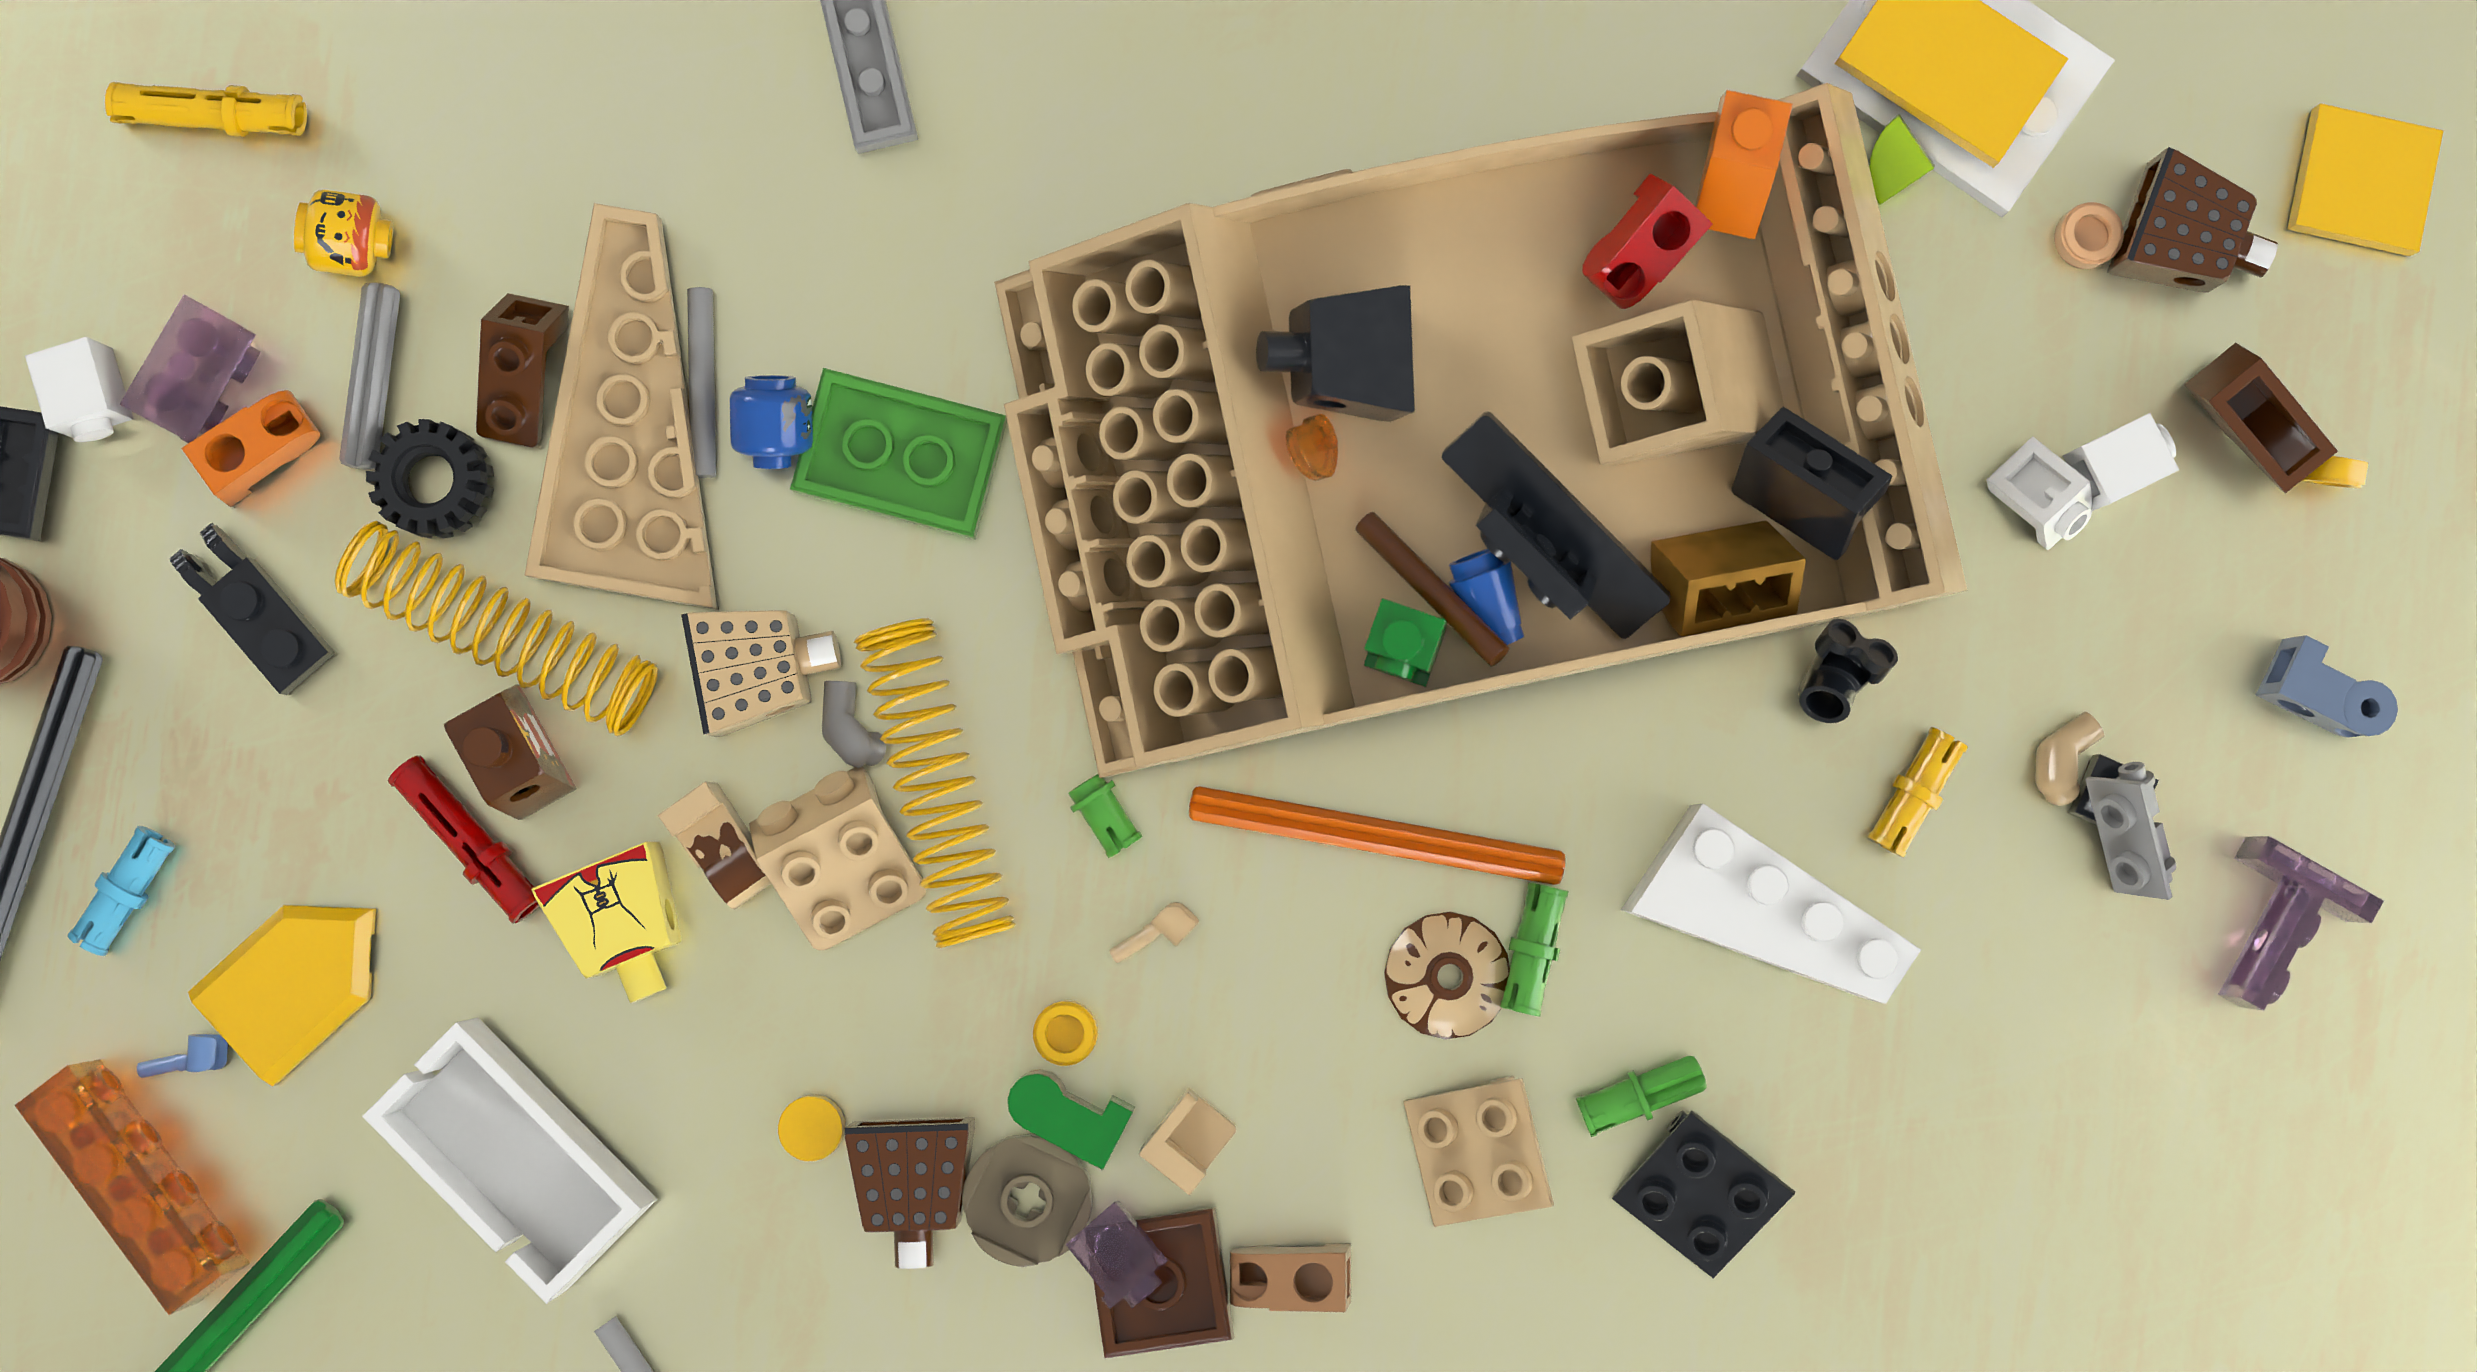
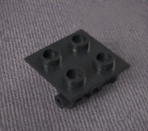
(1703, 1193)

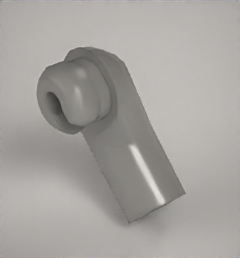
(843, 731)

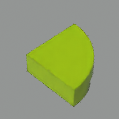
(1897, 160)

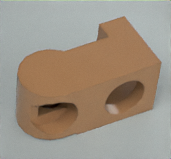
(1291, 1278)

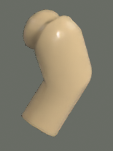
(2058, 758)

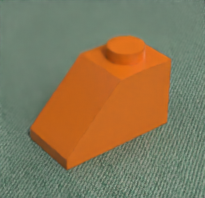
(1742, 162)

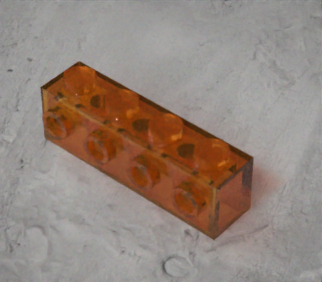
(133, 1184)

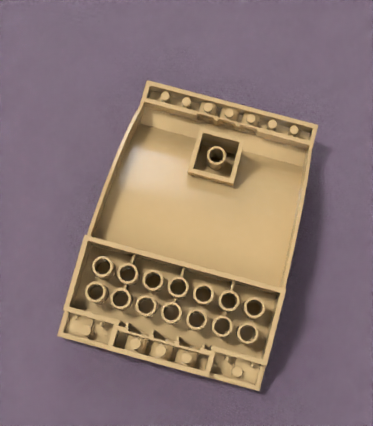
(1230, 592)

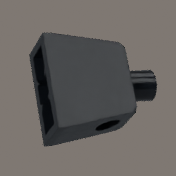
(1347, 353)

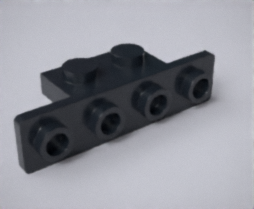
(1550, 532)

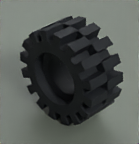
(393, 471)

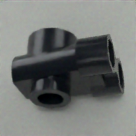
(1842, 670)

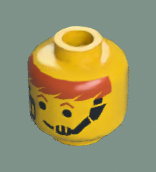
(342, 233)

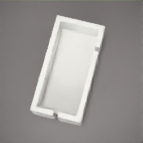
(510, 1157)

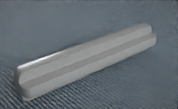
(369, 375)

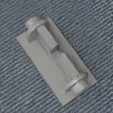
(2130, 838)

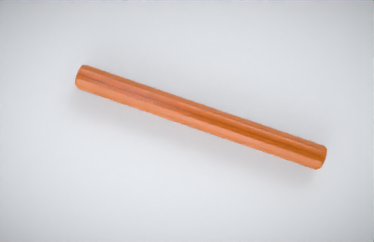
(1377, 835)

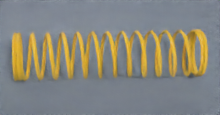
(370, 574)
(892, 639)

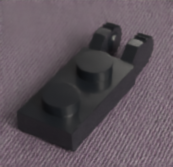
(255, 613)

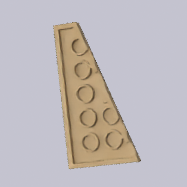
(619, 465)

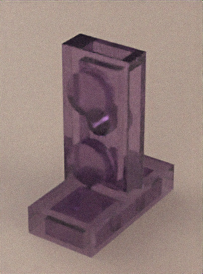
(2288, 919)

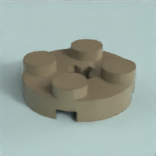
(992, 1213)

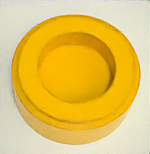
(2340, 473)
(1065, 1033)
(811, 1127)

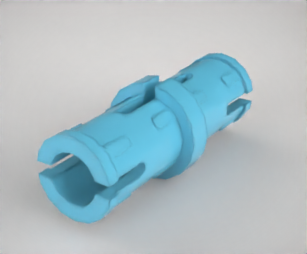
(121, 891)

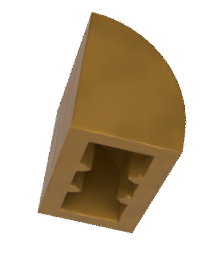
(1728, 577)

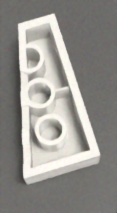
(1753, 901)

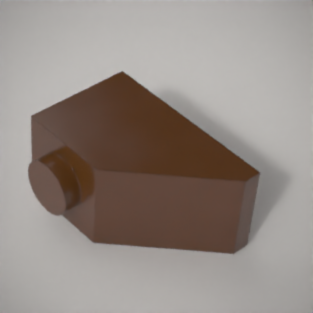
(2261, 416)

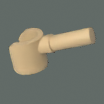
(1173, 922)

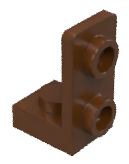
(514, 367)

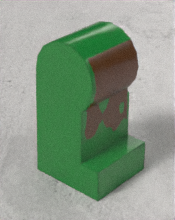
(1049, 1111)

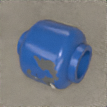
(771, 420)

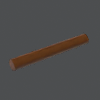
(1432, 588)

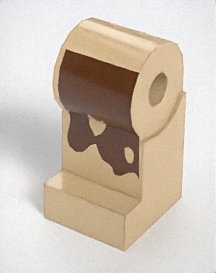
(717, 842)

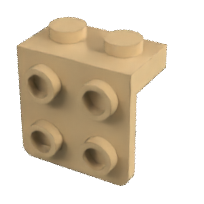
(835, 859)

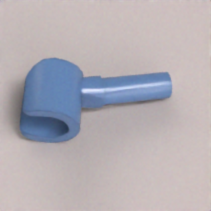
(203, 1054)

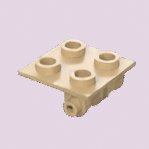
(1478, 1152)

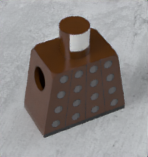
(2189, 228)
(910, 1180)

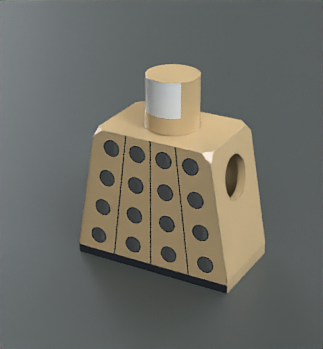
(752, 665)

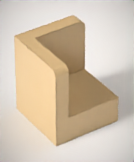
(1188, 1141)

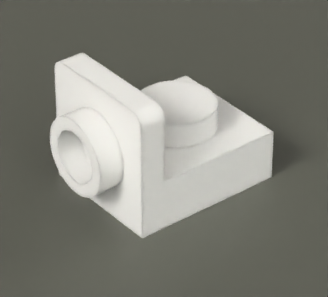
(2044, 492)

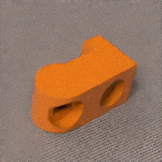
(251, 445)

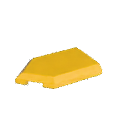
(289, 985)

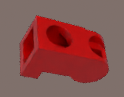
(1645, 243)

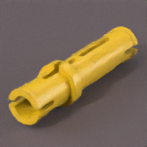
(228, 109)

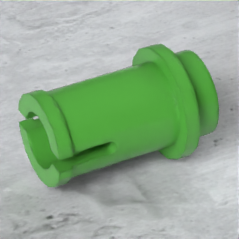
(1104, 814)

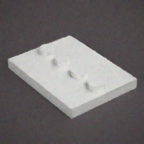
(1997, 186)

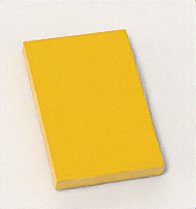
(1954, 69)

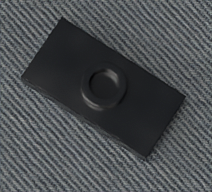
(25, 472)

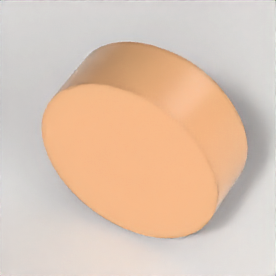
(2089, 235)

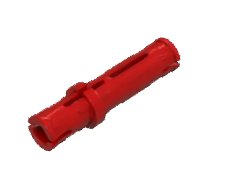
(481, 856)

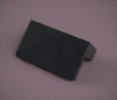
(1808, 482)

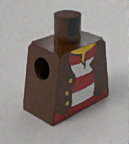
(507, 752)

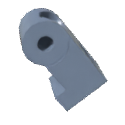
(2324, 695)

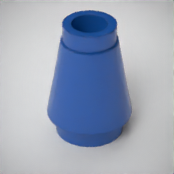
(1489, 591)

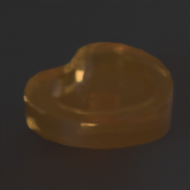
(1313, 447)

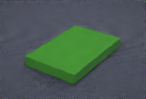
(900, 453)

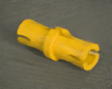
(1917, 792)

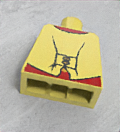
(616, 916)

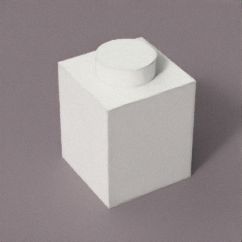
(79, 389)
(2125, 460)

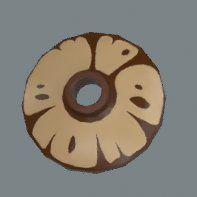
(1414, 970)

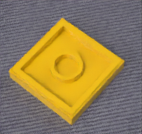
(2365, 180)

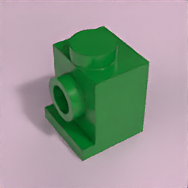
(1404, 642)

